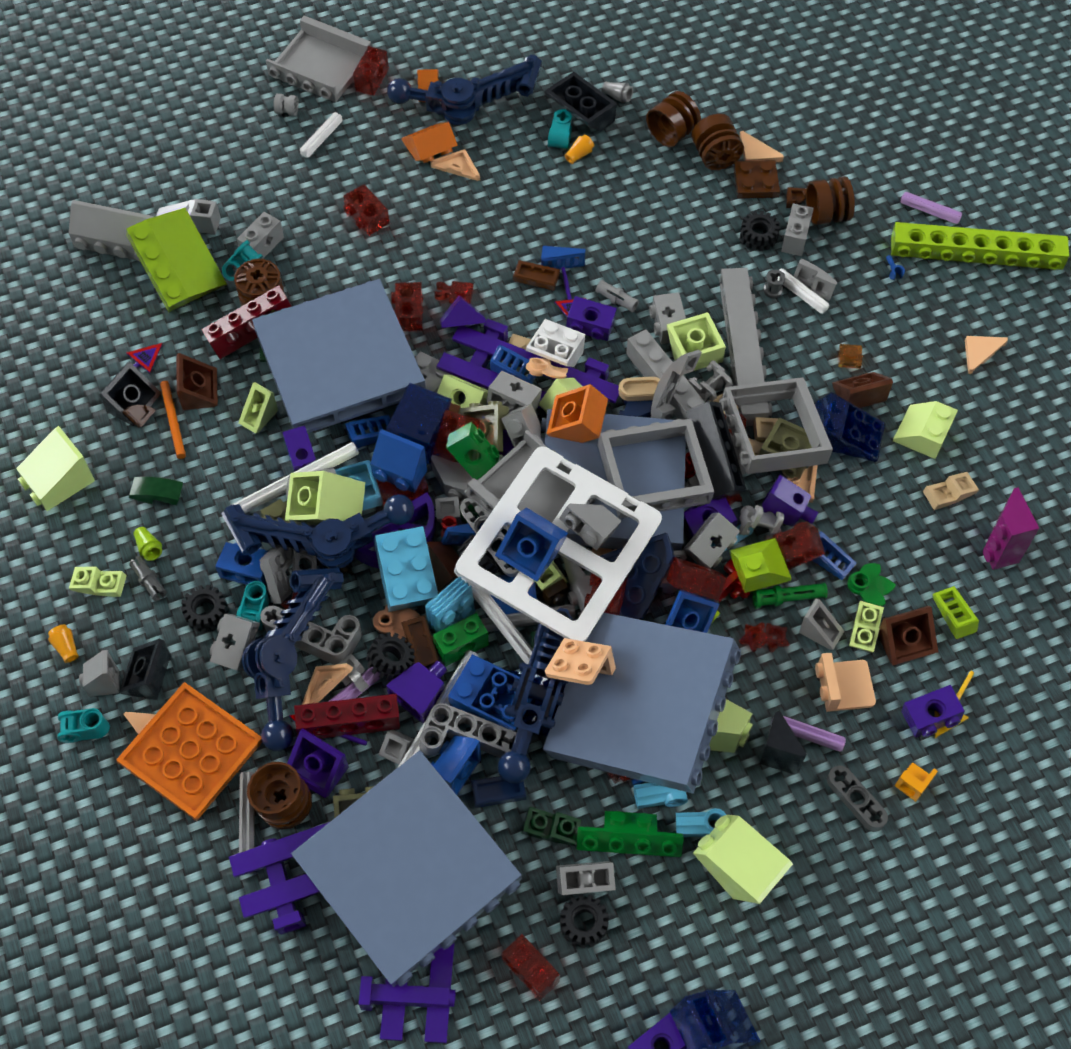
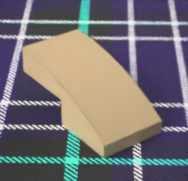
(951, 491)

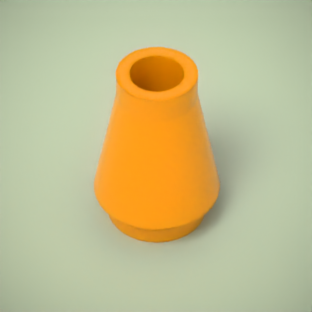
(579, 149)
(63, 641)

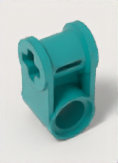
(561, 130)
(241, 255)
(252, 607)
(77, 725)

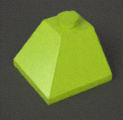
(760, 565)

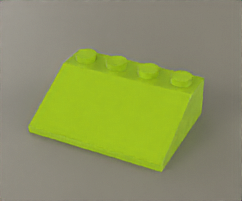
(175, 258)

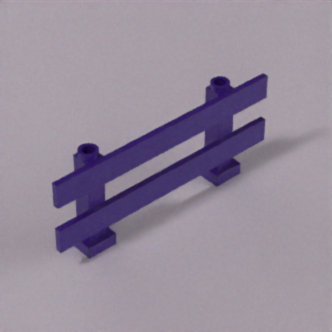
(496, 334)
(282, 891)
(436, 997)

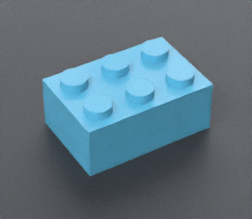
(405, 568)

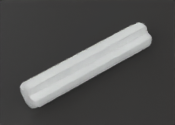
(321, 134)
(805, 293)

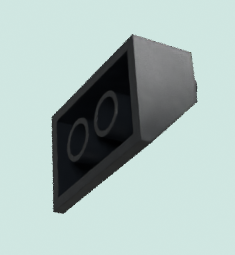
(584, 101)

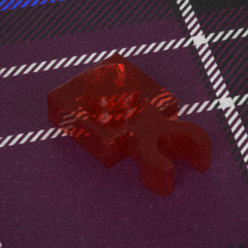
(457, 288)

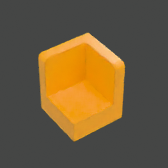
(915, 781)

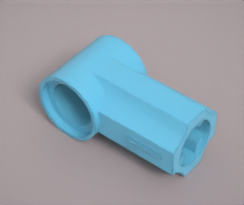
(653, 795)
(697, 823)

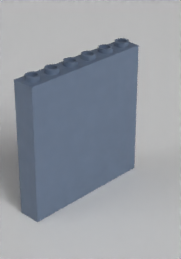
(338, 356)
(642, 470)
(655, 708)
(407, 868)

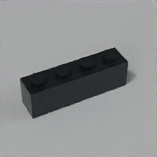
(717, 449)

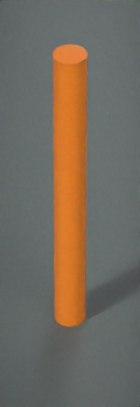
(173, 421)

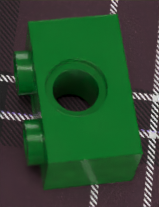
(462, 446)
(459, 638)

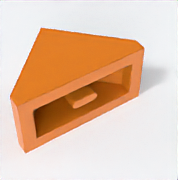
(425, 77)

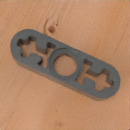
(875, 808)

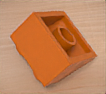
(430, 141)
(578, 415)

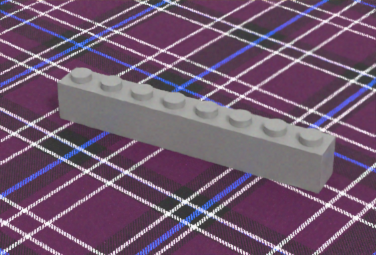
(743, 337)
(653, 362)

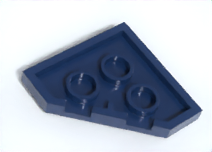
(645, 575)

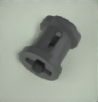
(772, 281)

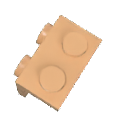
(580, 662)
(844, 684)

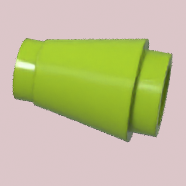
(147, 544)

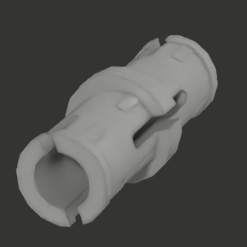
(629, 302)

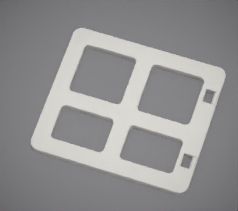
(611, 573)

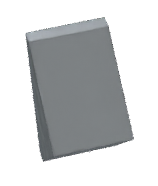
(821, 626)

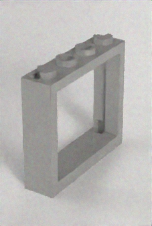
(772, 391)
(667, 499)

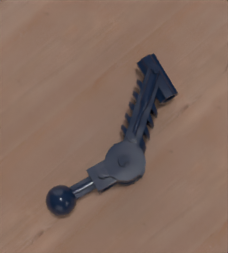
(461, 98)
(331, 541)
(275, 656)
(514, 764)

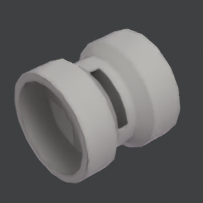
(286, 104)

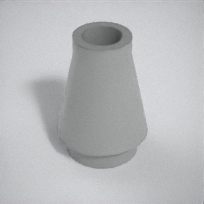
(619, 91)

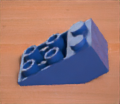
(485, 692)

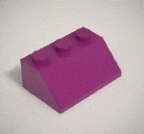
(1011, 533)

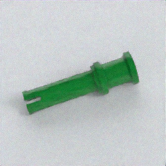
(776, 594)

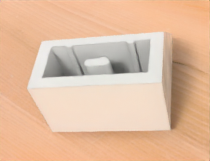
(557, 343)

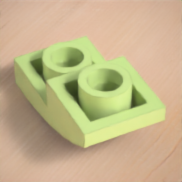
(96, 582)
(866, 626)

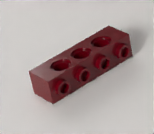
(237, 327)
(348, 716)

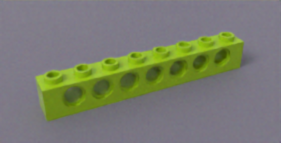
(979, 246)

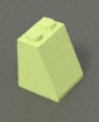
(54, 470)
(323, 496)
(732, 728)
(741, 859)

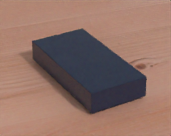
(496, 791)

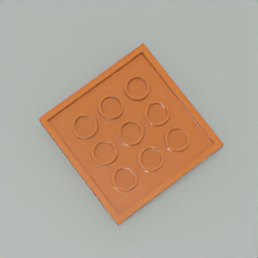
(190, 751)

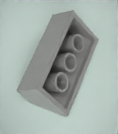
(103, 229)

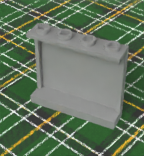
(319, 59)
(544, 497)

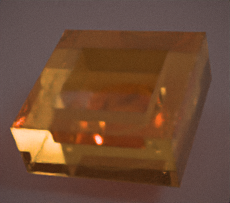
(850, 356)

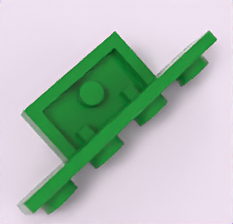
(631, 835)

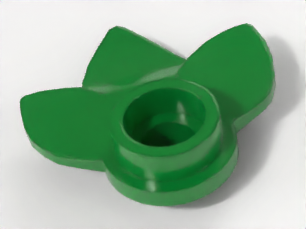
(874, 584)

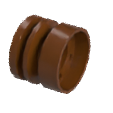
(673, 118)
(717, 141)
(830, 200)
(255, 279)
(279, 795)

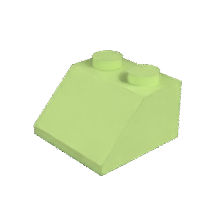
(697, 334)
(925, 427)

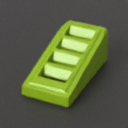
(959, 626)

